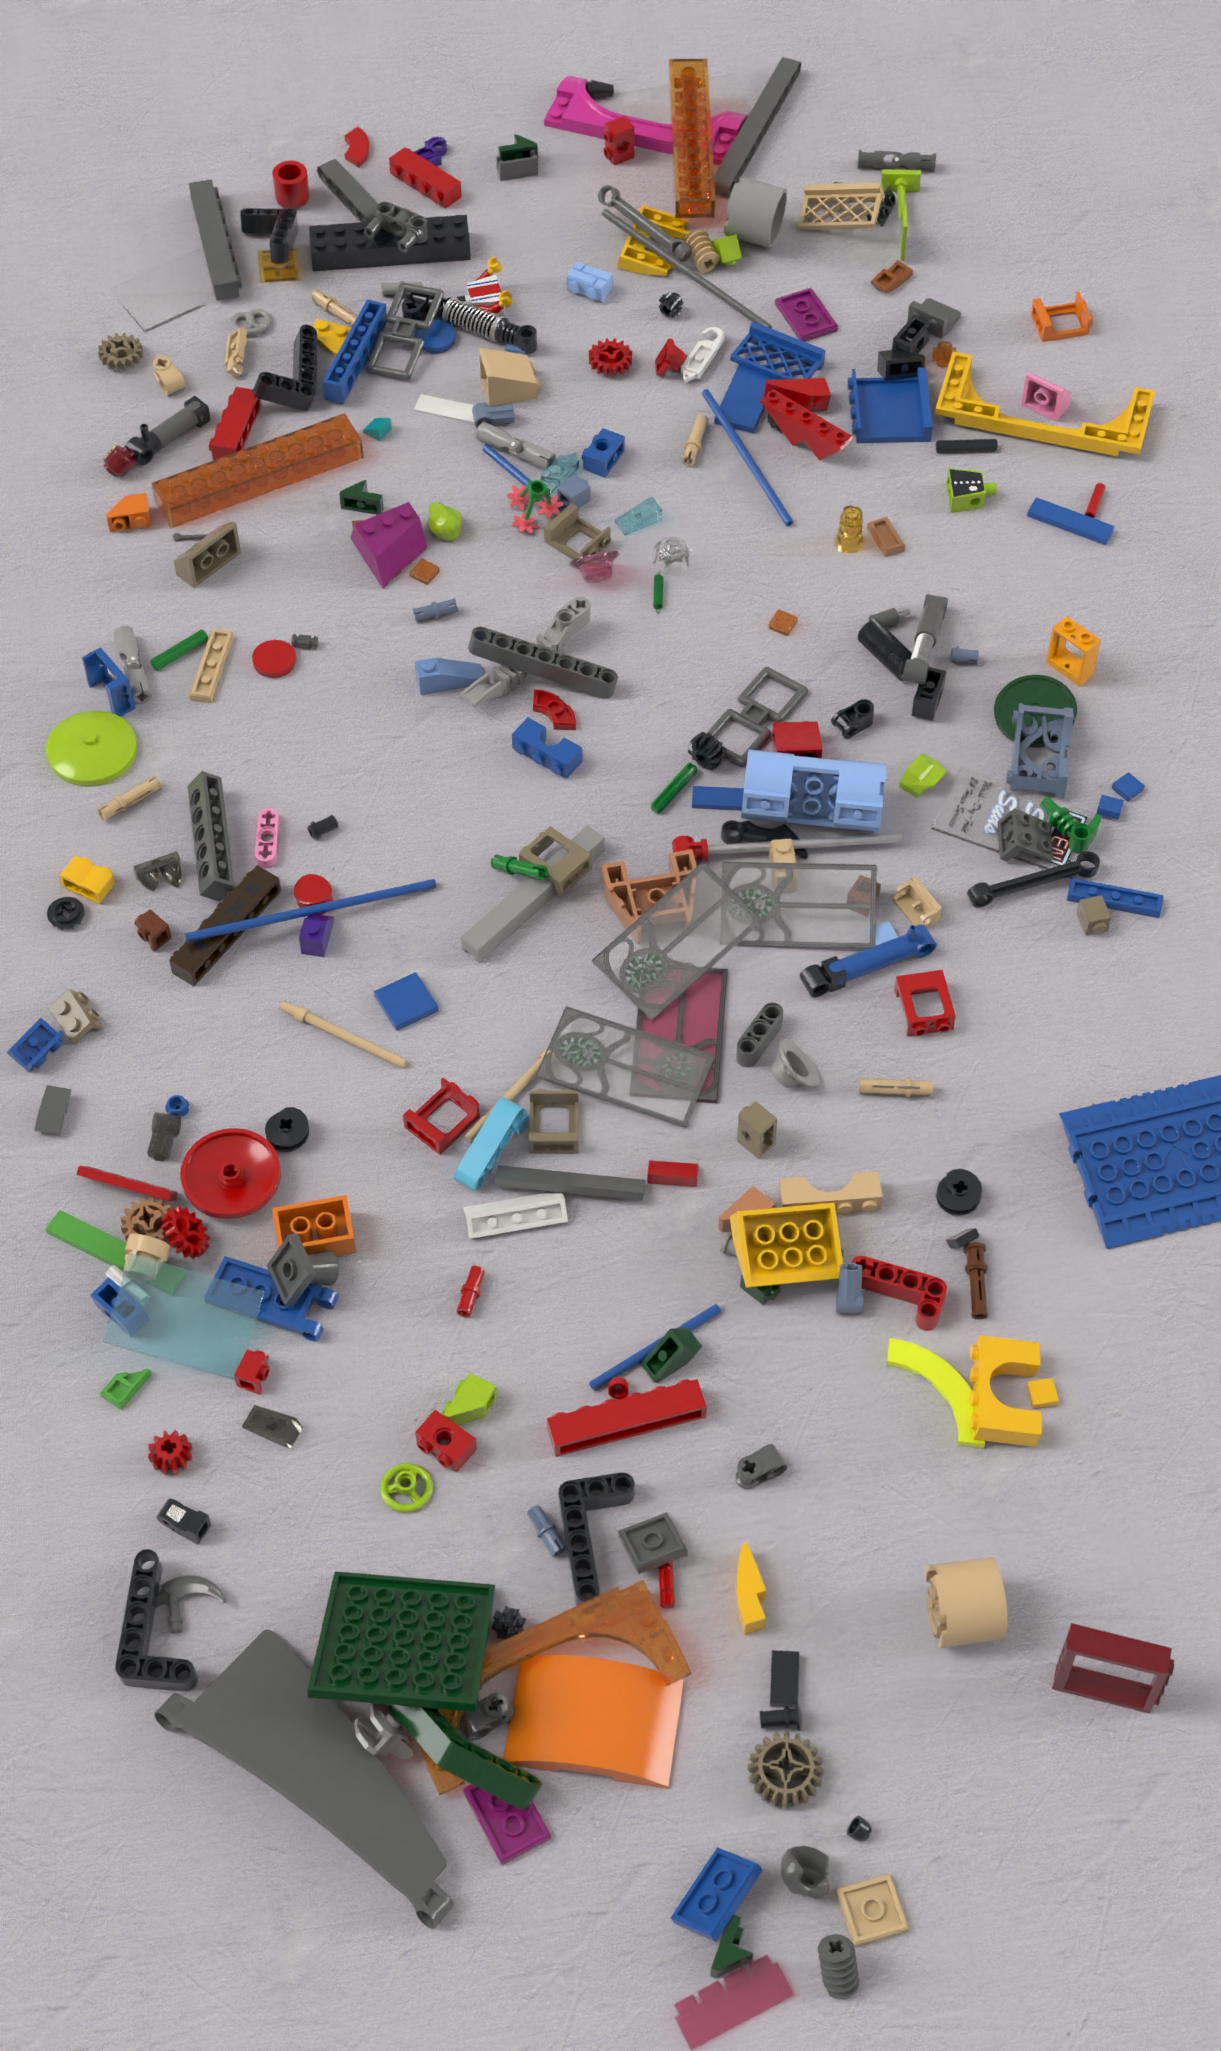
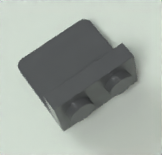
(940, 315)

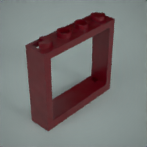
(1118, 1651)

